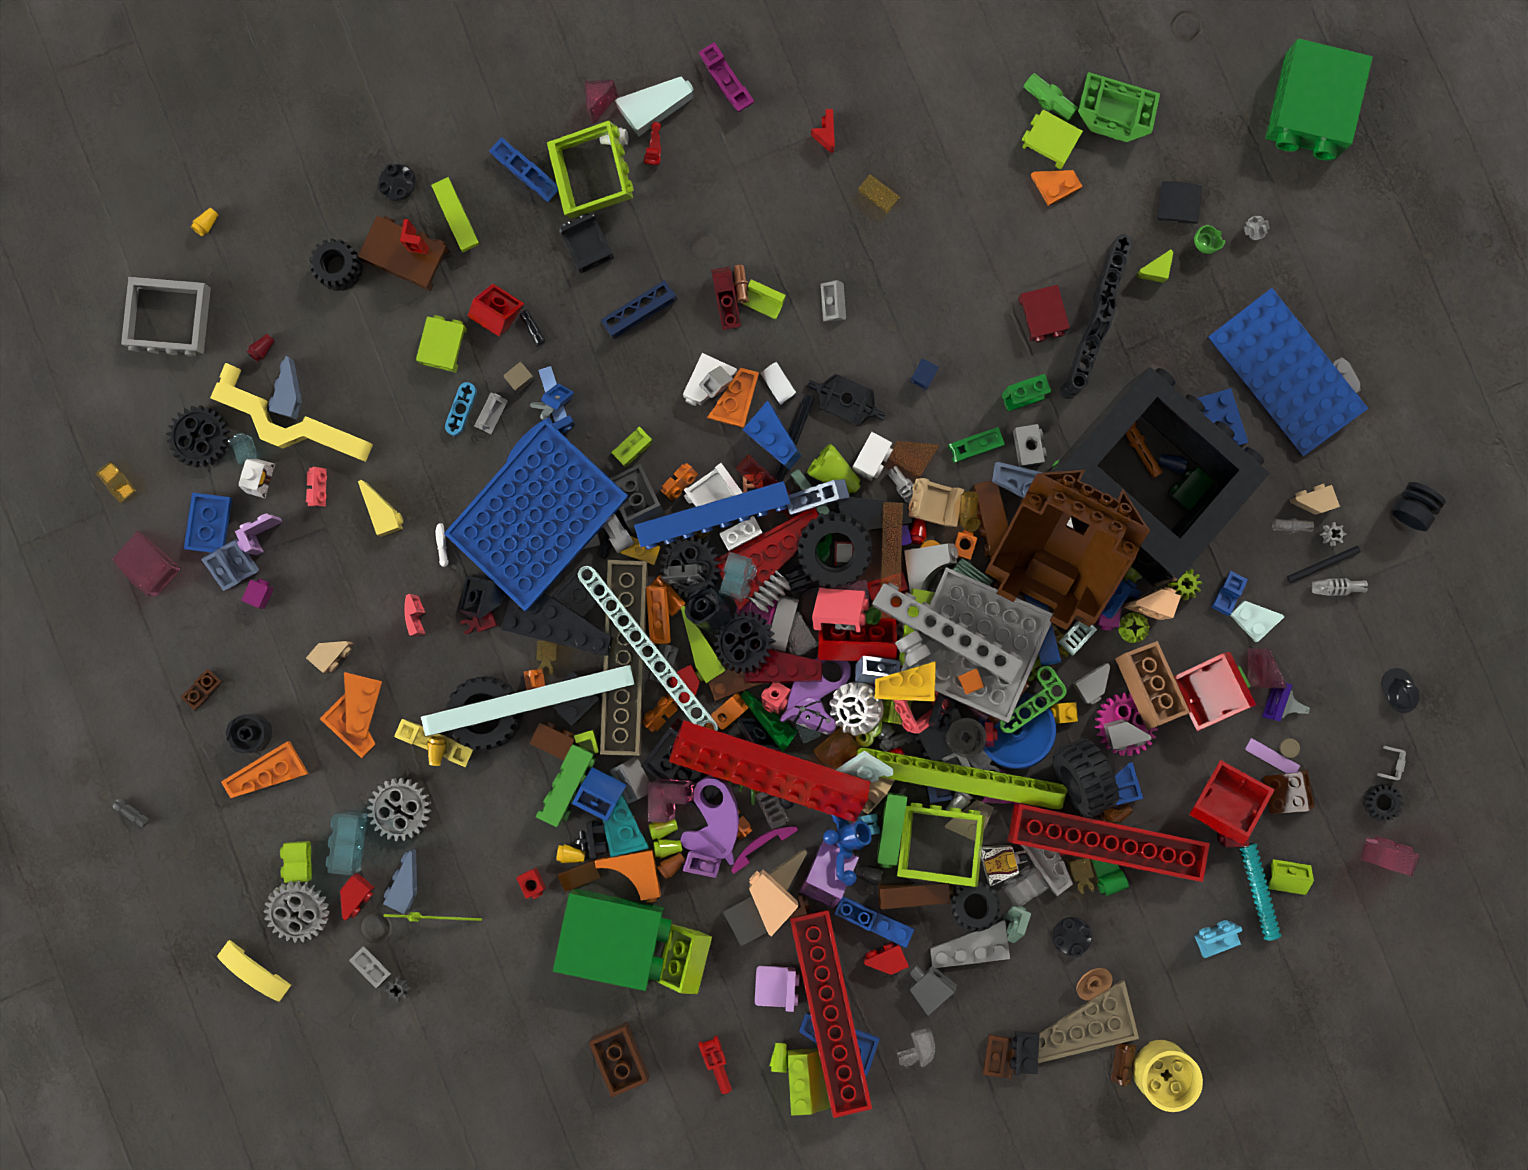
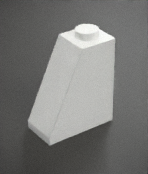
(694, 393)

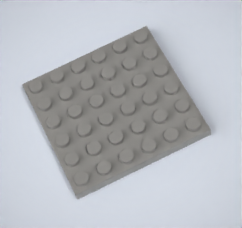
(1013, 625)

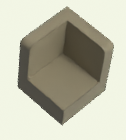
(519, 377)

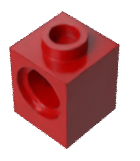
(532, 874)

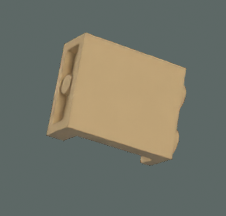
(935, 503)

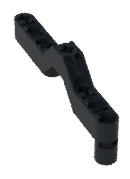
(1099, 323)

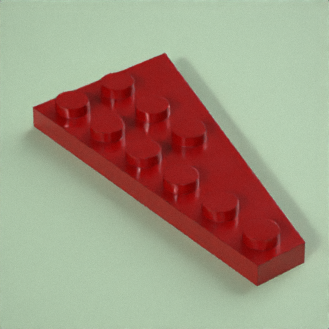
(770, 551)

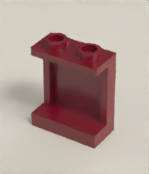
(1044, 313)

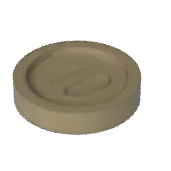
(1289, 748)

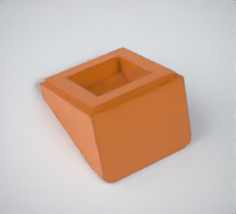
(971, 681)

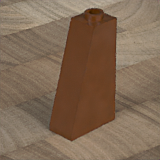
(913, 894)

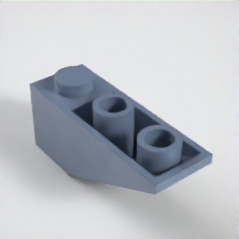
(287, 394)
(404, 888)

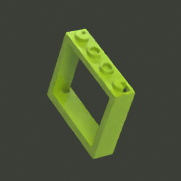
(555, 150)
(903, 870)

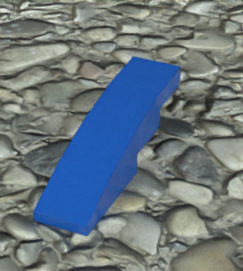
(524, 169)

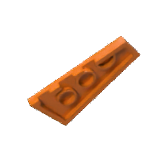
(273, 768)

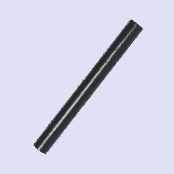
(1323, 564)

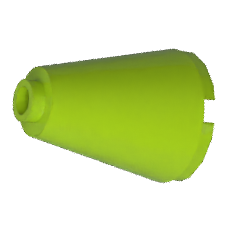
(832, 466)

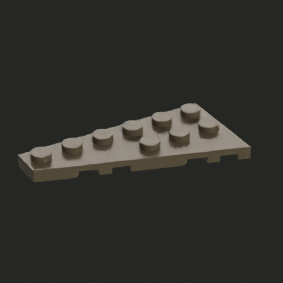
(1092, 1026)

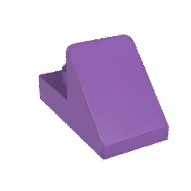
(702, 864)

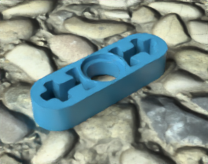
(471, 398)

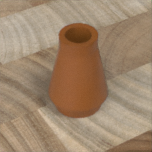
(671, 865)

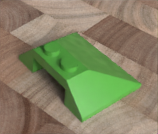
(1117, 108)

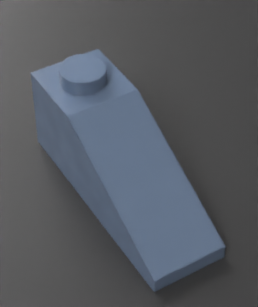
(818, 496)

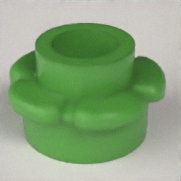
(873, 615)

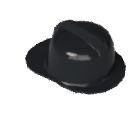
(1400, 690)

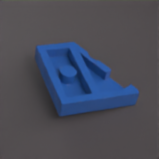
(1128, 785)

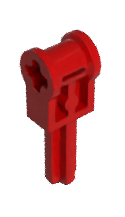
(715, 1060)

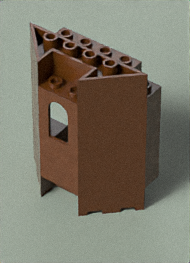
(1060, 564)

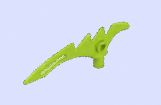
(415, 916)

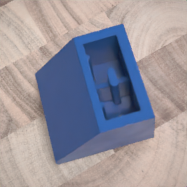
(599, 794)

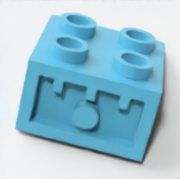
(1218, 938)

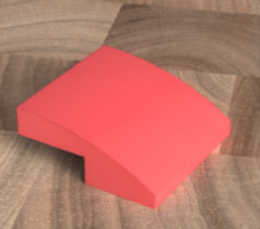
(413, 610)

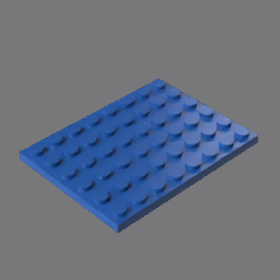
(536, 515)

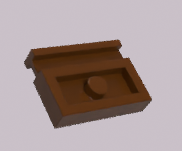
(998, 1057)

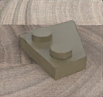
(968, 827)

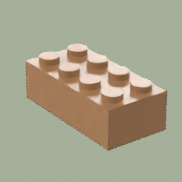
(1152, 685)

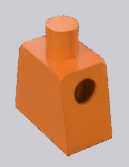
(731, 708)

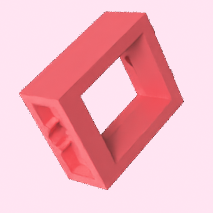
(909, 722)

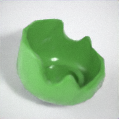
(1208, 239)

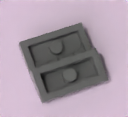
(745, 920)

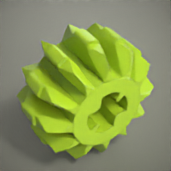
(1189, 590)

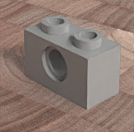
(1025, 456)

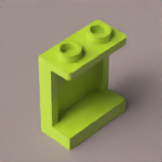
(1051, 137)
(441, 343)

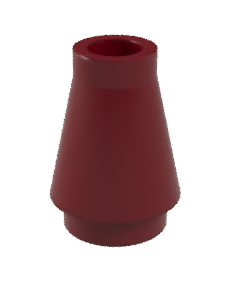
(260, 348)

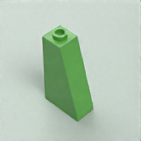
(891, 829)

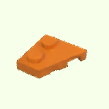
(1056, 184)

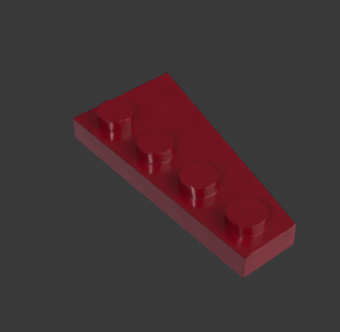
(786, 669)

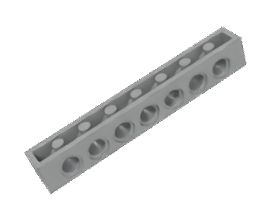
(1006, 672)

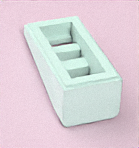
(1088, 630)

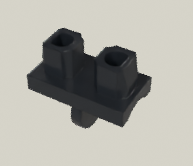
(594, 848)

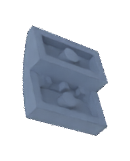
(229, 565)

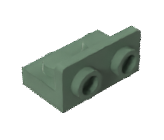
(1019, 919)

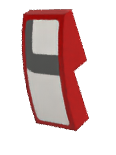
(843, 552)

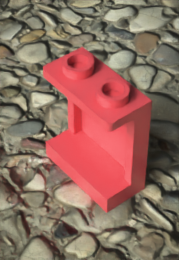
(840, 607)

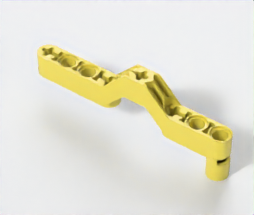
(307, 429)

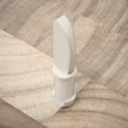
(441, 543)

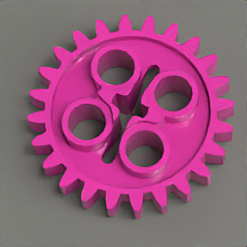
(1111, 714)

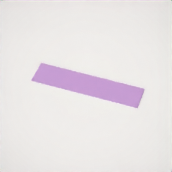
(1271, 757)

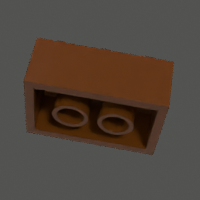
(619, 1059)

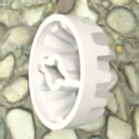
(865, 704)

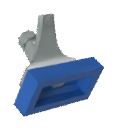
(552, 400)

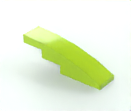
(455, 214)

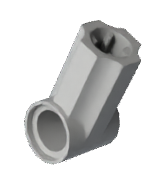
(618, 536)

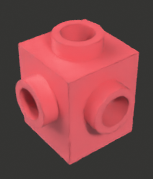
(775, 698)

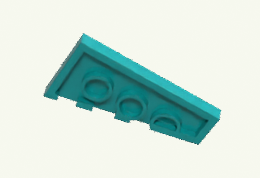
(623, 831)

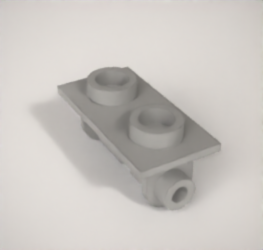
(491, 413)

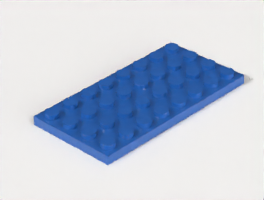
(1287, 372)

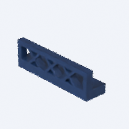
(641, 314)

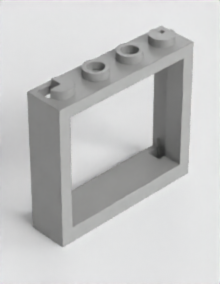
(200, 320)

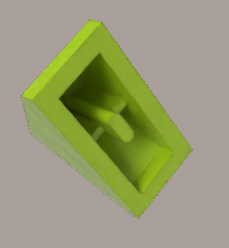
(1158, 269)

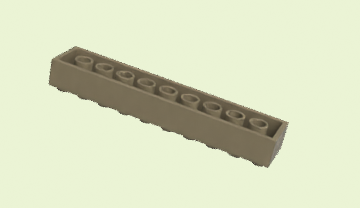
(624, 706)

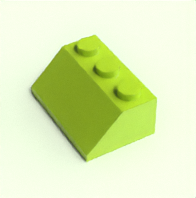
(684, 959)
(806, 1082)

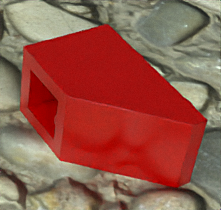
(690, 679)
(354, 894)
(888, 959)

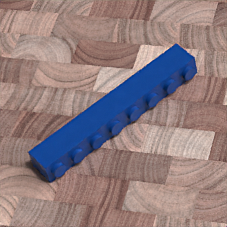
(712, 514)

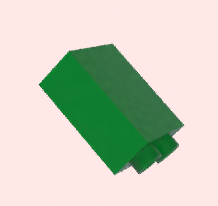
(1318, 99)
(611, 940)

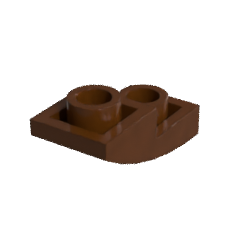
(201, 690)

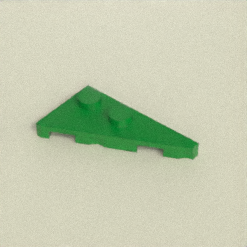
(780, 732)

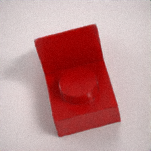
(825, 135)

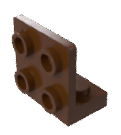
(1290, 793)

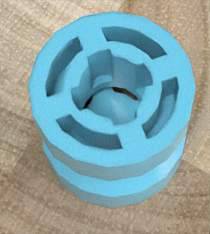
(869, 819)

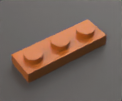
(658, 614)

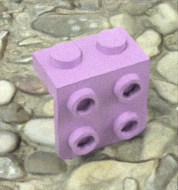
(247, 533)
(776, 987)

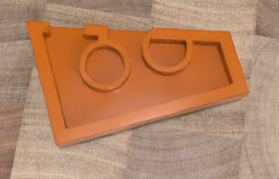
(736, 400)
(360, 703)
(336, 720)

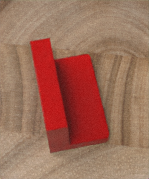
(411, 241)

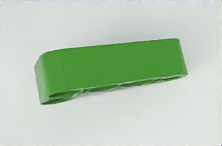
(1030, 705)

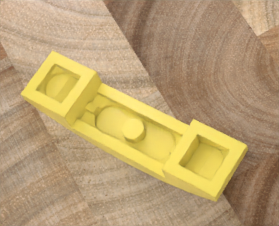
(414, 734)
(252, 973)

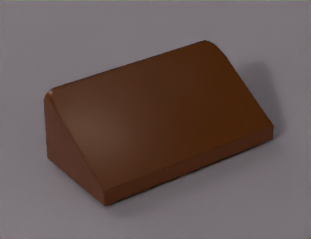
(579, 875)

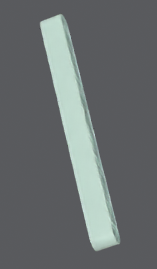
(645, 641)
(527, 700)

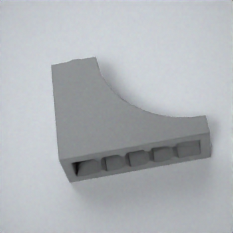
(927, 562)

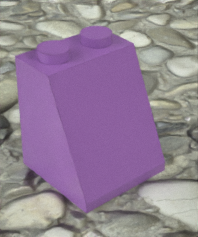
(821, 877)

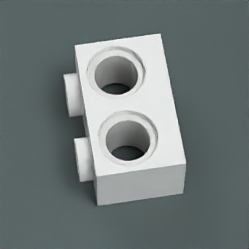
(741, 533)

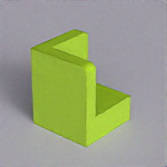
(588, 740)

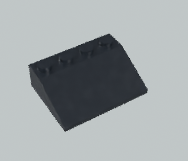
(660, 768)

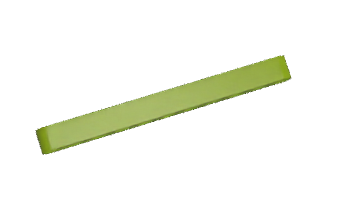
(972, 780)

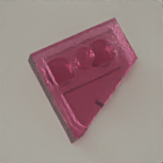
(1263, 670)

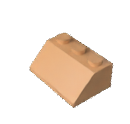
(1155, 604)

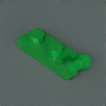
(976, 444)

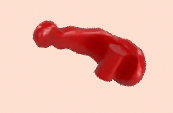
(653, 153)

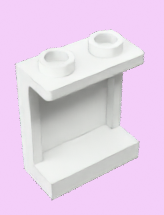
(712, 487)

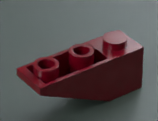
(726, 298)

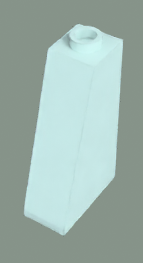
(654, 103)

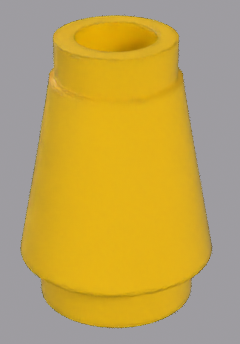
(204, 222)
(436, 748)
(569, 854)

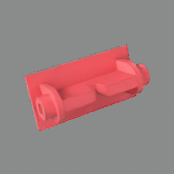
(317, 479)

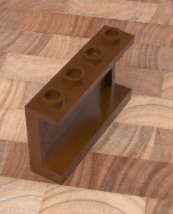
(387, 253)

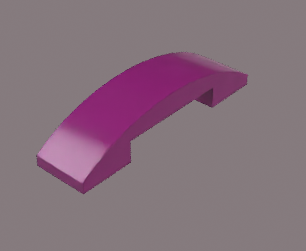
(725, 78)
(783, 832)

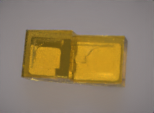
(115, 481)

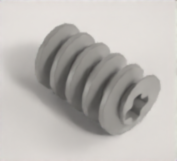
(770, 592)

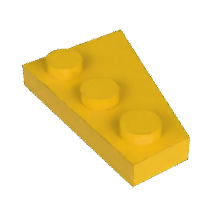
(910, 684)

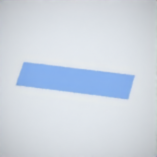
(548, 382)

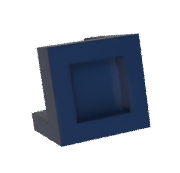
(924, 374)
(938, 794)

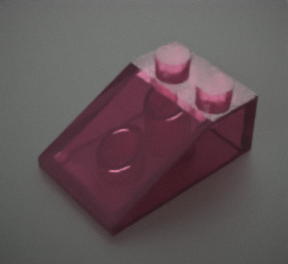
(145, 565)

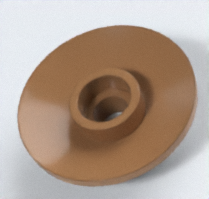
(1094, 983)

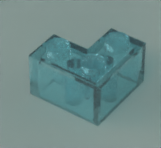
(737, 577)

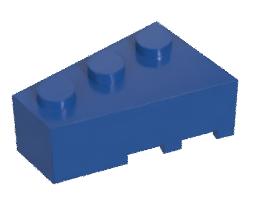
(772, 435)

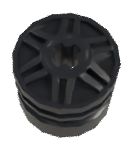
(1418, 506)

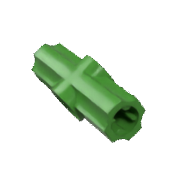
(1050, 97)

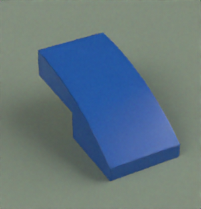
(1229, 593)

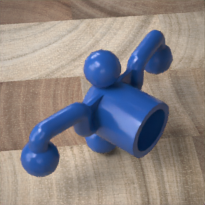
(847, 838)

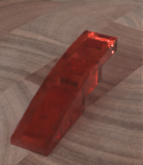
(759, 477)

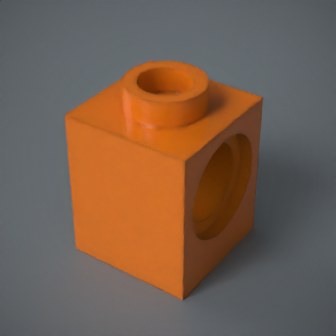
(968, 536)

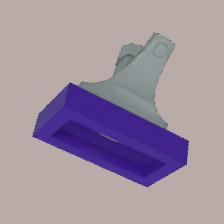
(1282, 703)

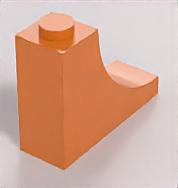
(639, 868)

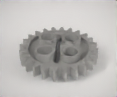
(390, 824)
(284, 921)

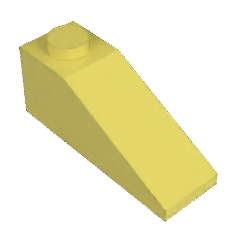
(383, 515)

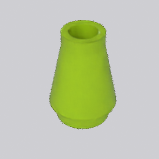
(661, 829)
(666, 847)
(779, 1059)

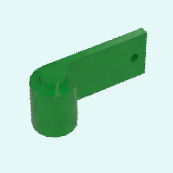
(1110, 877)

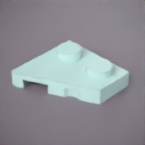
(1255, 619)

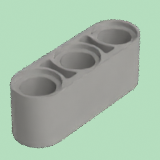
(783, 621)

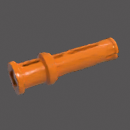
(1154, 470)

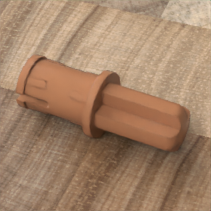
(740, 284)

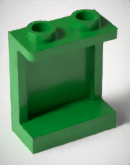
(1026, 392)

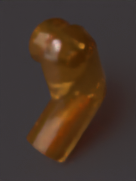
(1118, 815)

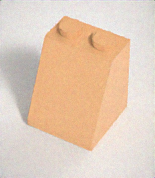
(771, 900)

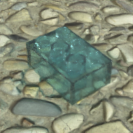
(347, 842)

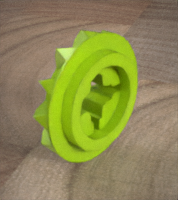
(1129, 635)

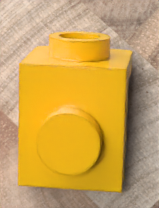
(1064, 712)

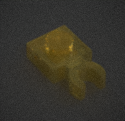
(546, 653)
(1081, 871)

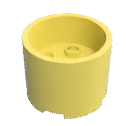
(1176, 1088)

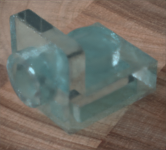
(243, 447)
(807, 734)

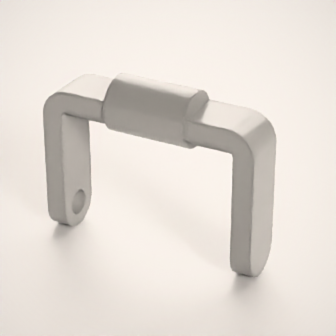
(1400, 764)

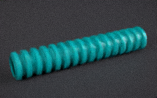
(1260, 892)

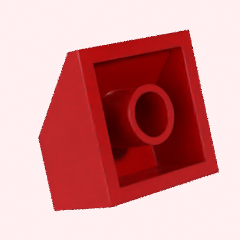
(495, 309)

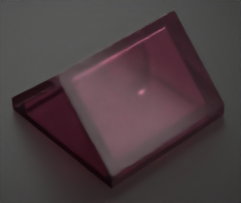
(599, 97)

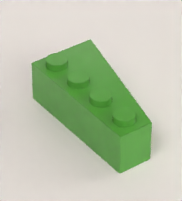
(566, 785)

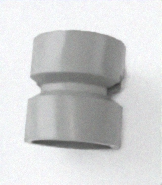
(912, 648)

